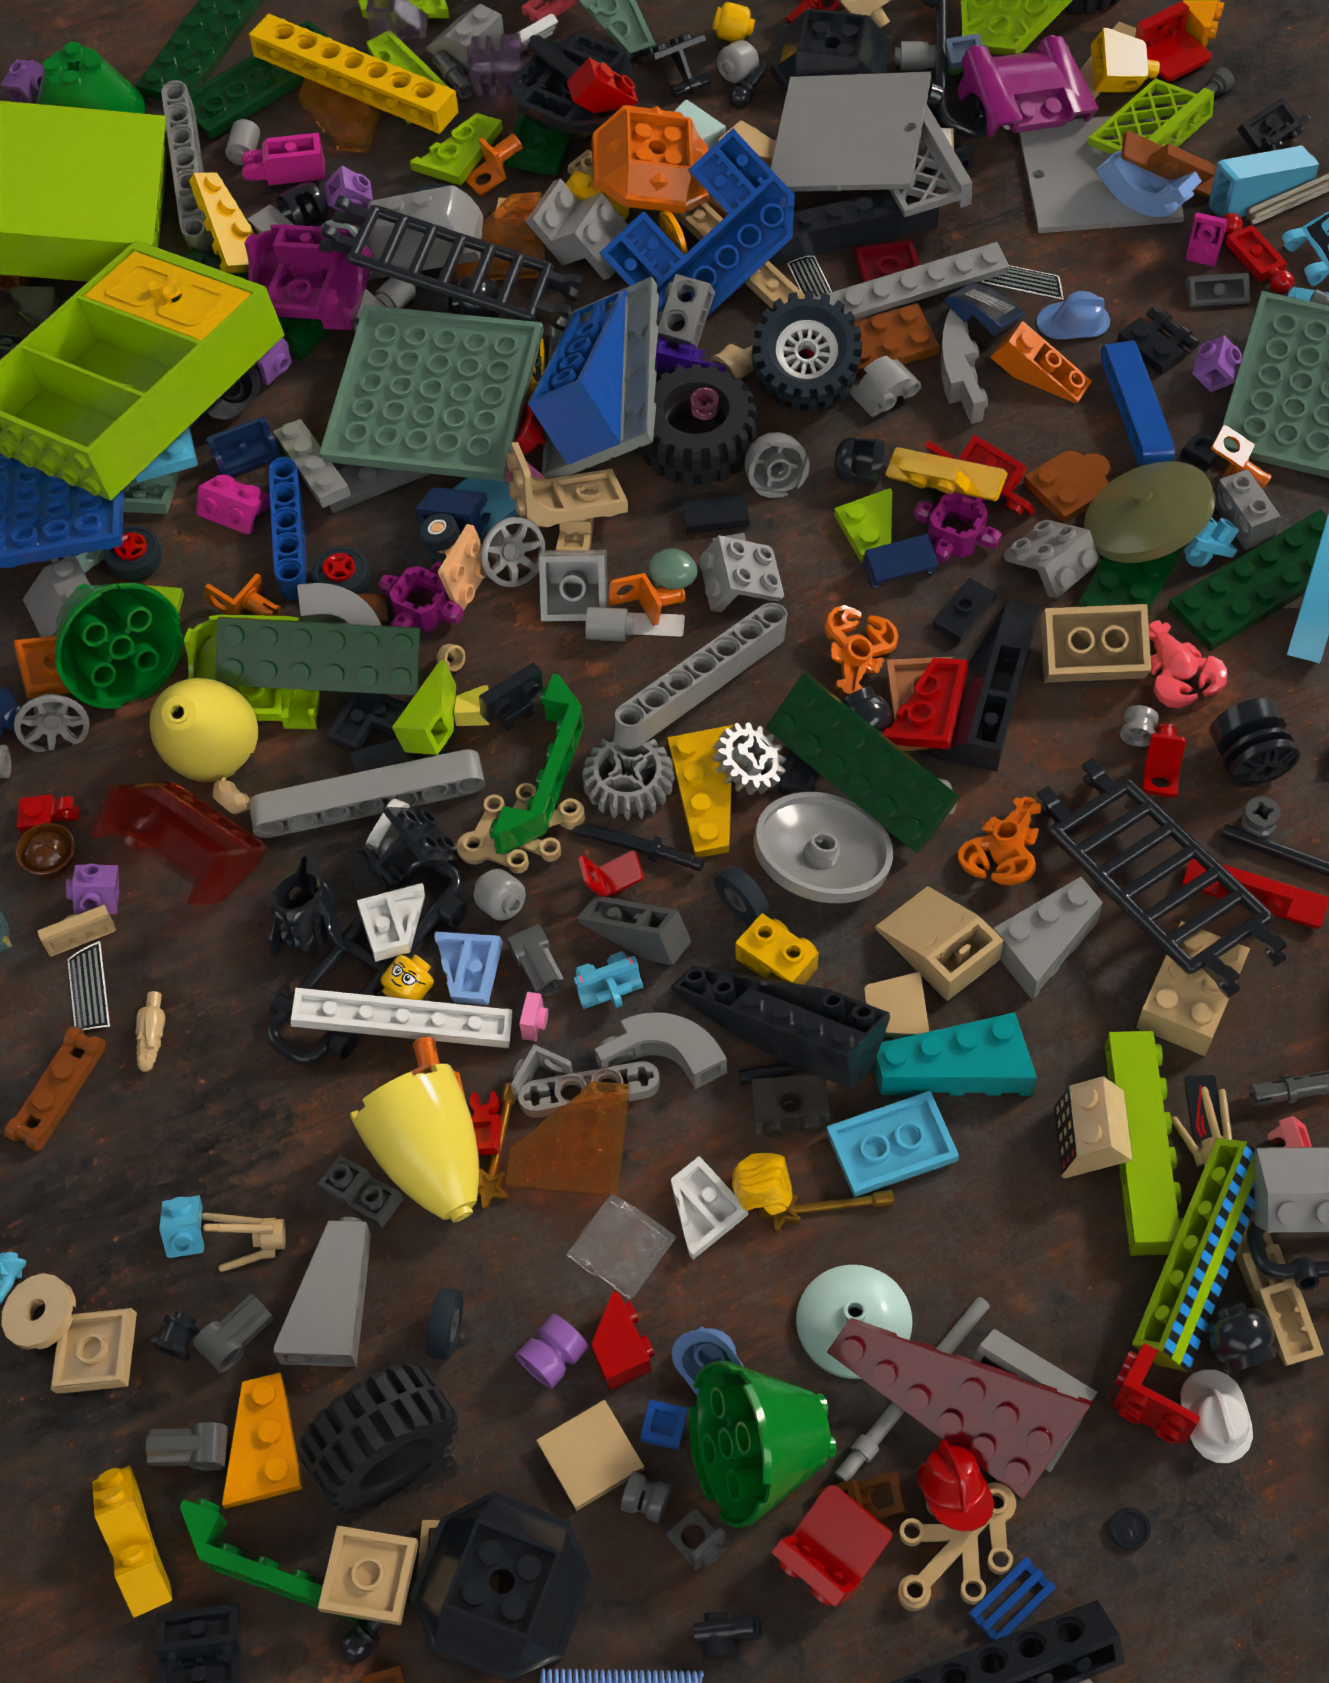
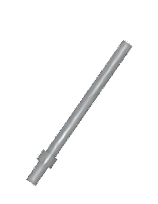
(867, 1445)

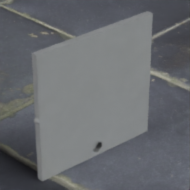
(851, 131)
(1065, 180)

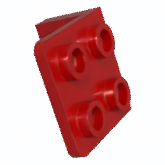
(1171, 43)
(1144, 1405)
(833, 1546)

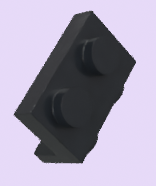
(1271, 126)

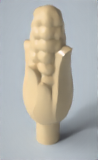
(149, 1030)

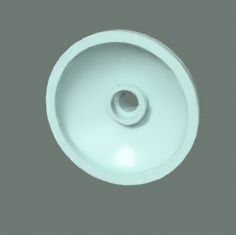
(826, 1305)

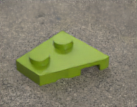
(867, 521)

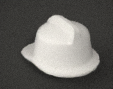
(1224, 1422)

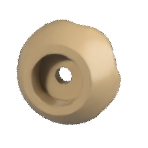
(230, 797)

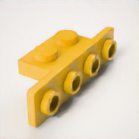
(946, 474)

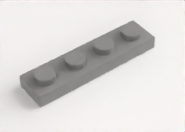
(317, 473)

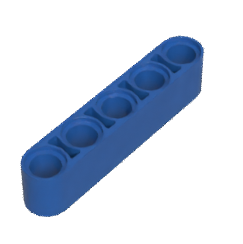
(1137, 403)
(287, 527)

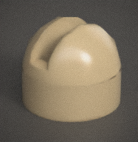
(454, 652)

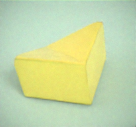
(468, 708)

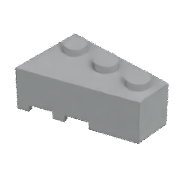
(1047, 933)

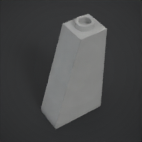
(329, 1305)

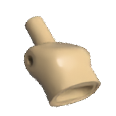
(737, 360)

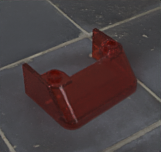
(185, 832)

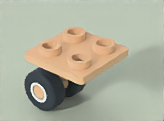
(460, 556)

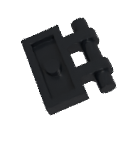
(1156, 348)

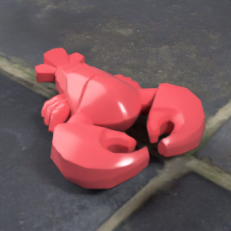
(1181, 663)

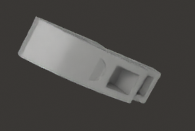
(958, 368)

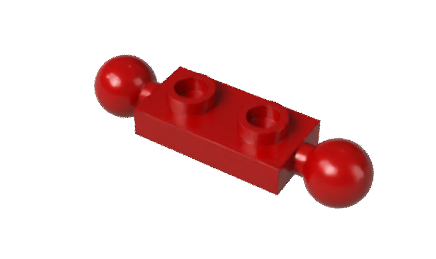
(1257, 254)

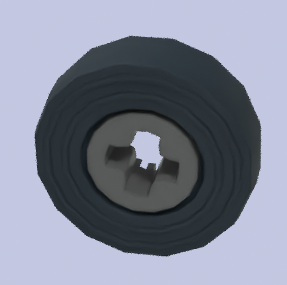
(741, 894)
(445, 1324)

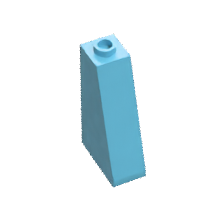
(1258, 177)

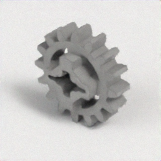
(749, 758)

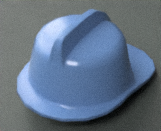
(1075, 318)
(699, 1348)

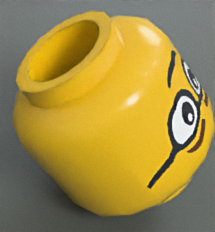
(407, 978)

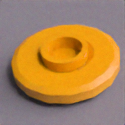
(672, 230)

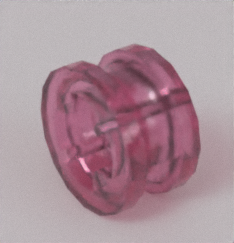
(704, 395)

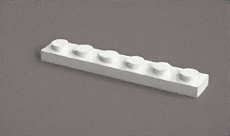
(401, 1017)

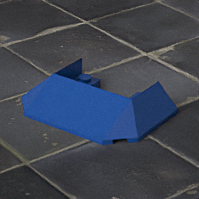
(735, 249)

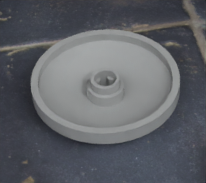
(823, 847)

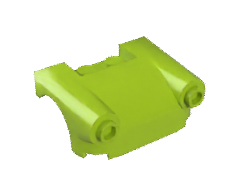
(292, 706)

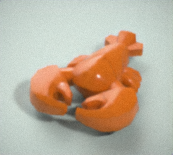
(856, 651)
(1005, 846)

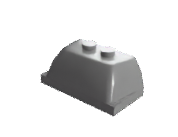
(441, 206)

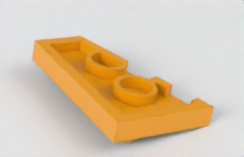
(263, 1445)

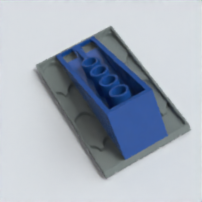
(599, 382)

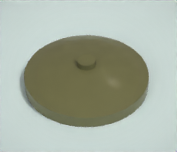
(1150, 511)

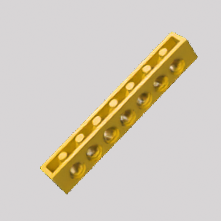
(354, 73)

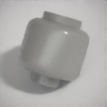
(737, 61)
(499, 894)

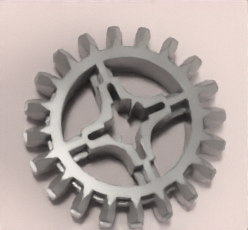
(627, 792)

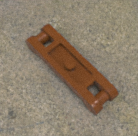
(56, 1089)

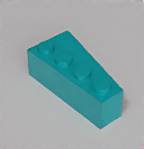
(958, 1060)

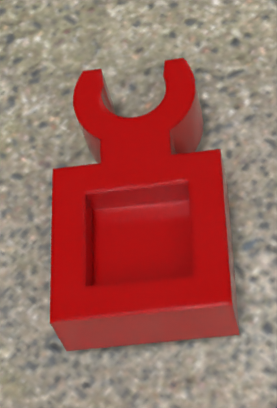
(487, 1124)

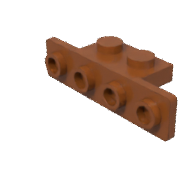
(1167, 161)

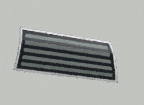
(809, 275)
(1029, 281)
(88, 988)

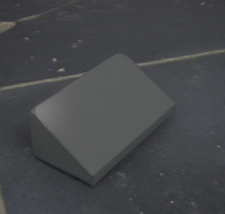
(1217, 290)

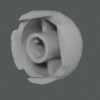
(776, 464)

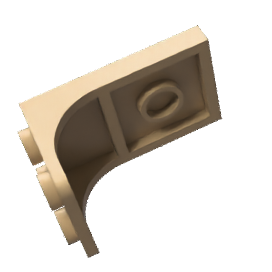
(564, 497)

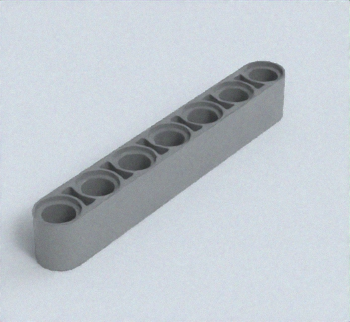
(185, 161)
(699, 675)
(365, 793)

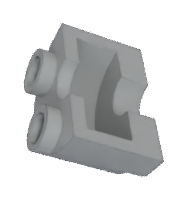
(883, 384)

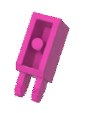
(286, 160)

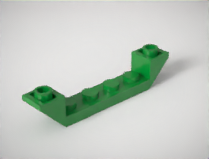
(521, 826)
(206, 1529)

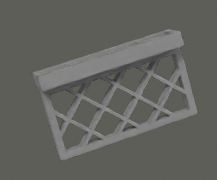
(949, 173)

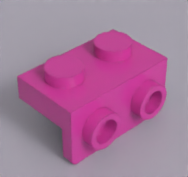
(231, 503)

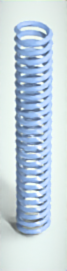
(647, 1679)

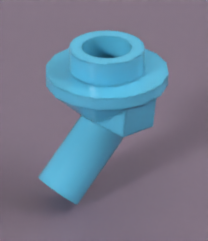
(10, 1270)

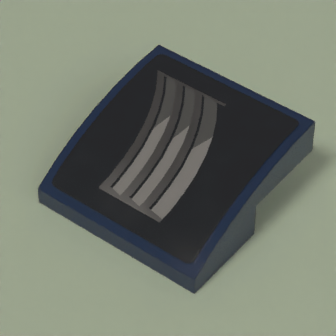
(987, 305)

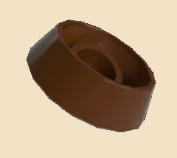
(45, 850)

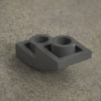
(360, 1191)

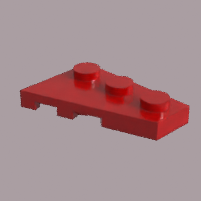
(933, 707)

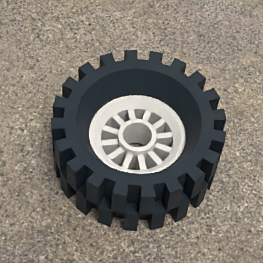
(811, 318)

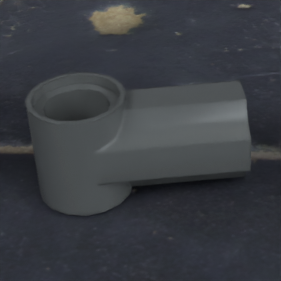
(533, 953)
(224, 1341)
(198, 1448)

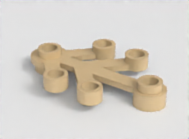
(486, 846)
(958, 1543)

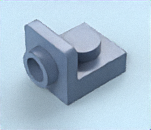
(956, 48)

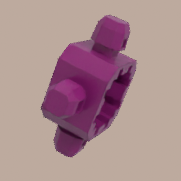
(947, 541)
(415, 580)

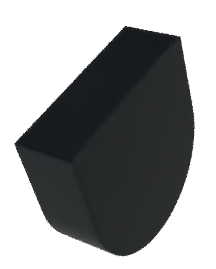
(1199, 451)

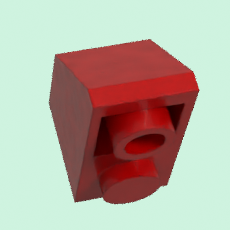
(600, 88)
(617, 1344)

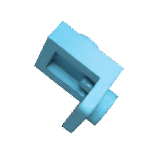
(182, 1226)

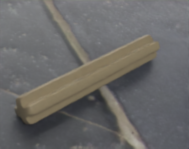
(1288, 199)

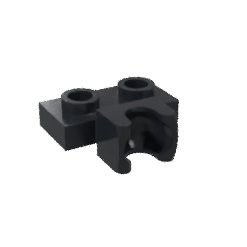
(512, 697)

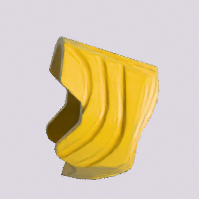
(762, 1182)

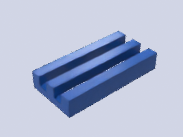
(1036, 1577)

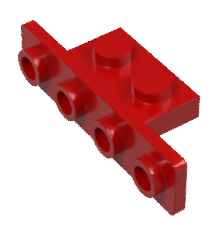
(984, 453)
(1279, 898)

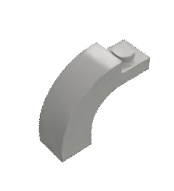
(333, 605)
(667, 1037)

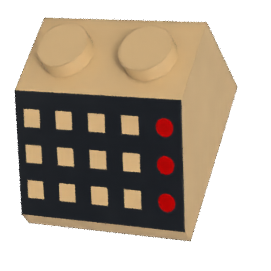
(1092, 1127)

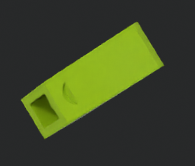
(429, 715)

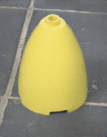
(203, 729)
(424, 1140)

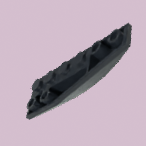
(992, 689)
(791, 1021)

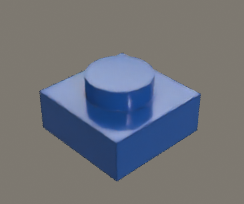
(664, 1425)

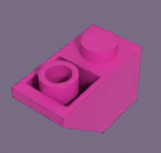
(1206, 239)

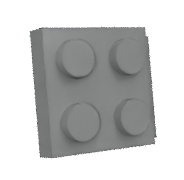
(576, 227)

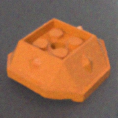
(645, 159)

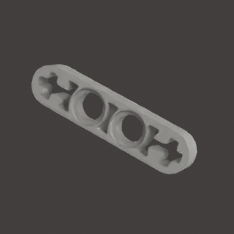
(582, 1079)

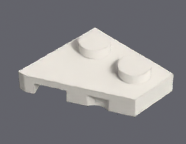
(392, 920)
(704, 1206)

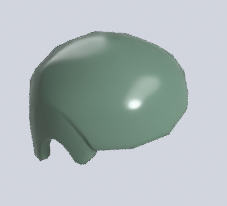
(672, 569)

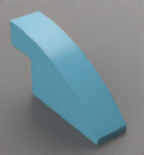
(1313, 617)

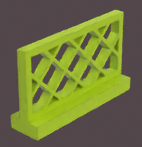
(1175, 131)

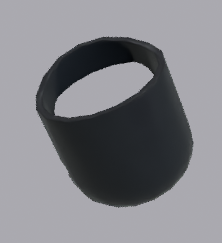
(302, 202)
(859, 460)

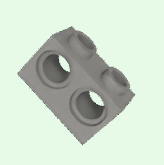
(692, 312)
(1248, 508)

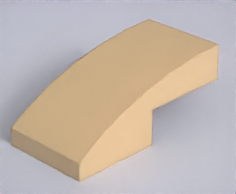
(575, 535)

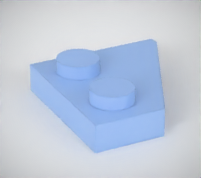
(469, 965)

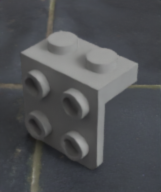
(1058, 553)
(739, 568)

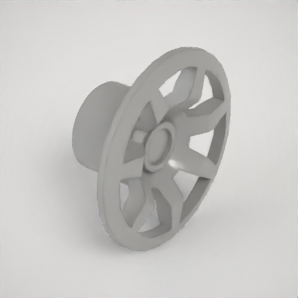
(510, 550)
(51, 719)

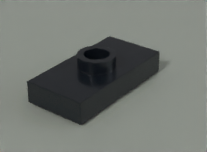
(964, 610)

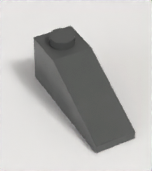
(641, 928)

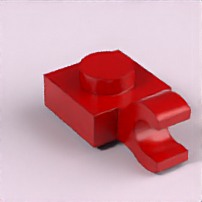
(45, 809)

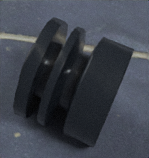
(1254, 742)

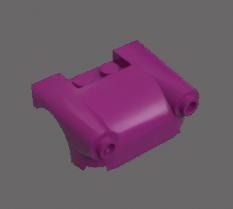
(1027, 88)
(306, 280)

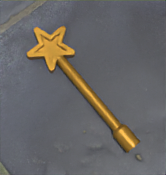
(491, 1182)
(877, 1199)

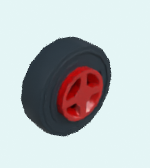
(126, 563)
(347, 564)

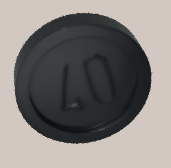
(1130, 1528)

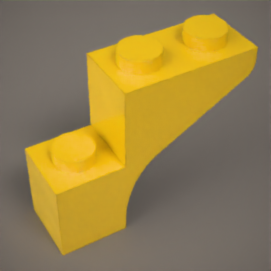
(130, 1541)

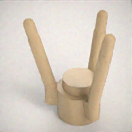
(1201, 1156)
(266, 1233)

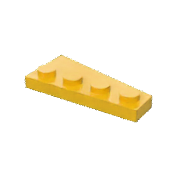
(223, 221)
(703, 790)

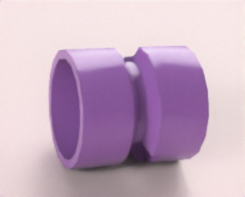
(556, 1345)

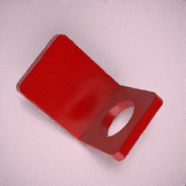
(612, 876)

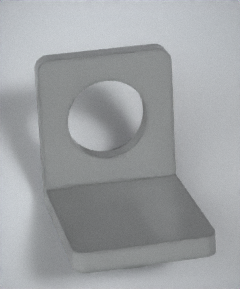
(538, 1057)

